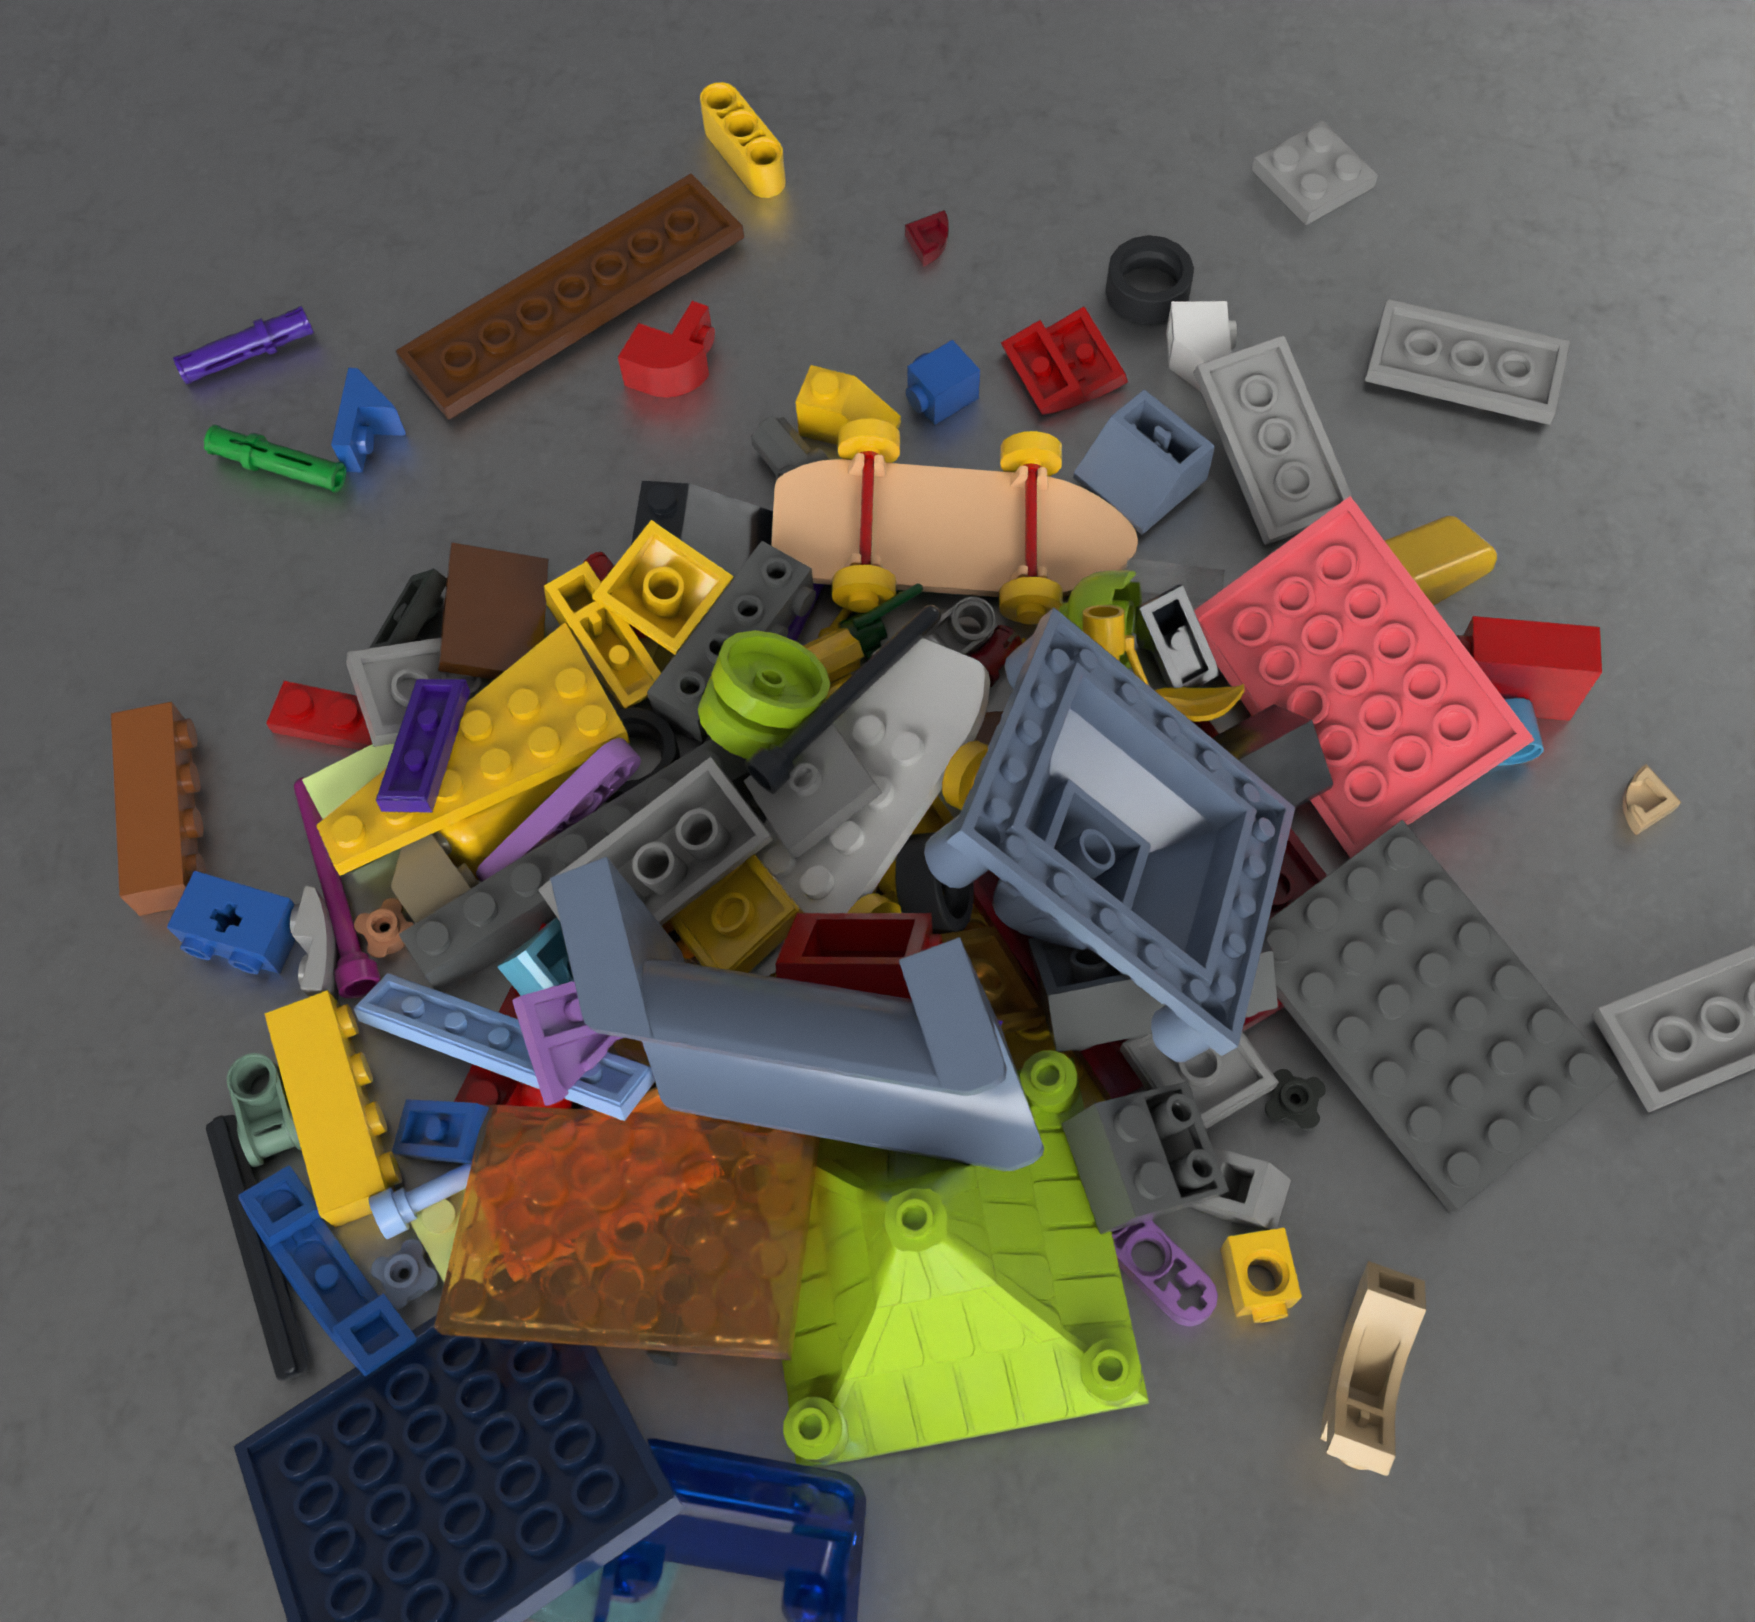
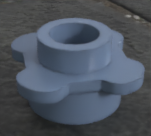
(421, 1276)

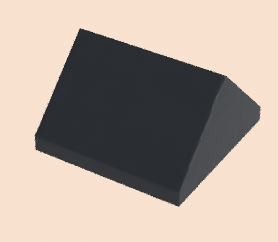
(1281, 752)

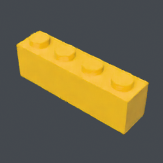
(332, 1106)

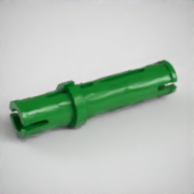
(258, 453)

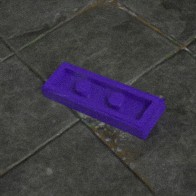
(423, 746)

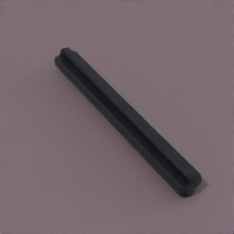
(263, 1273)

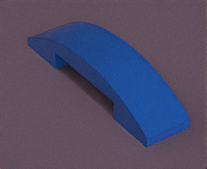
(323, 1273)

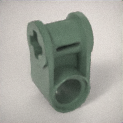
(262, 1118)

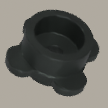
(1302, 1114)

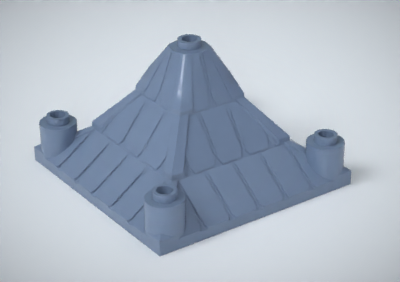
(1123, 836)

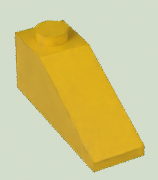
(602, 636)

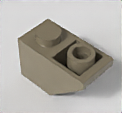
(427, 877)

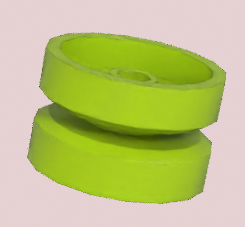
(760, 691)

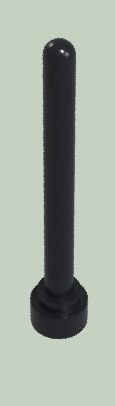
(772, 765)

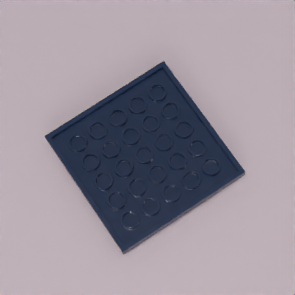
(452, 1483)

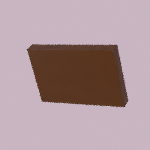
(491, 610)

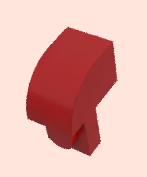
(667, 362)

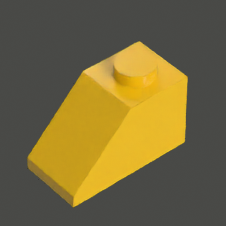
(832, 400)

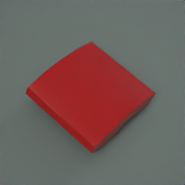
(1064, 362)

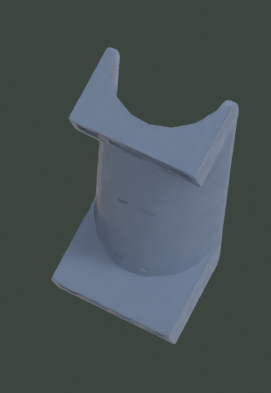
(796, 1053)

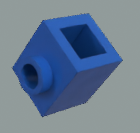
(942, 382)

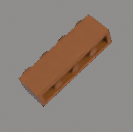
(155, 806)

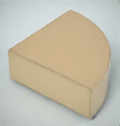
(1647, 800)

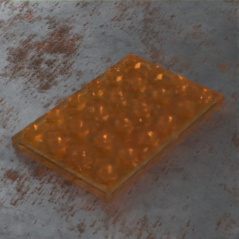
(631, 1233)

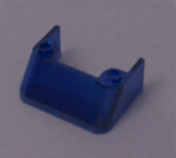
(754, 1522)

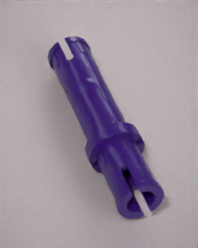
(237, 347)

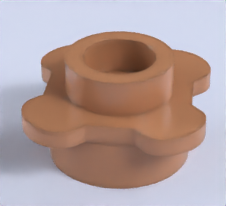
(370, 926)

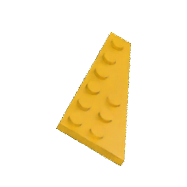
(512, 736)

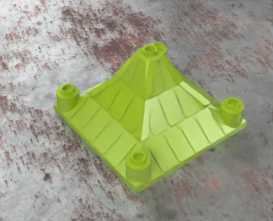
(955, 1296)

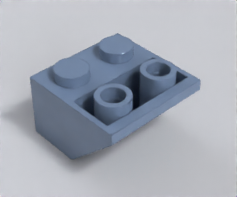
(1145, 461)

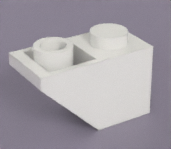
(1197, 335)

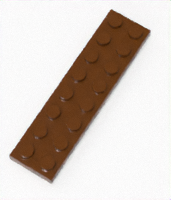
(569, 295)

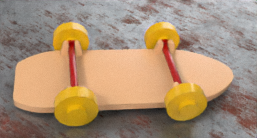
(950, 529)

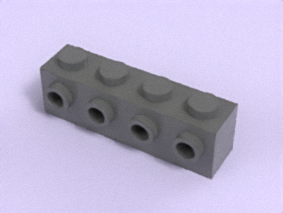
(760, 597)

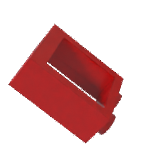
(855, 949)

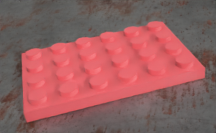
(1366, 656)

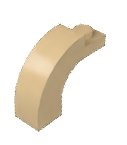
(1370, 1368)

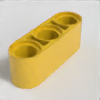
(743, 140)

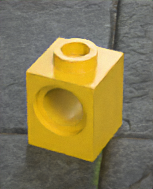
(1268, 1250)

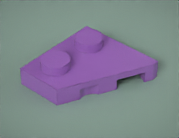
(558, 1039)

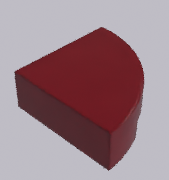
(928, 236)

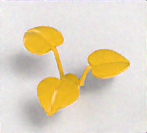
(1107, 628)

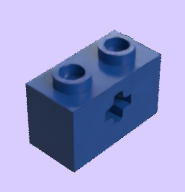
(233, 923)

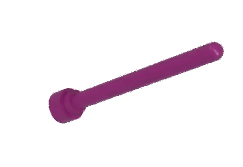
(355, 971)

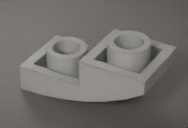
(314, 932)

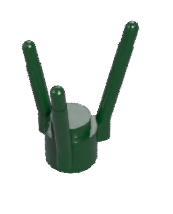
(869, 627)

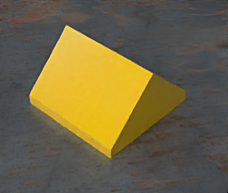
(662, 587)

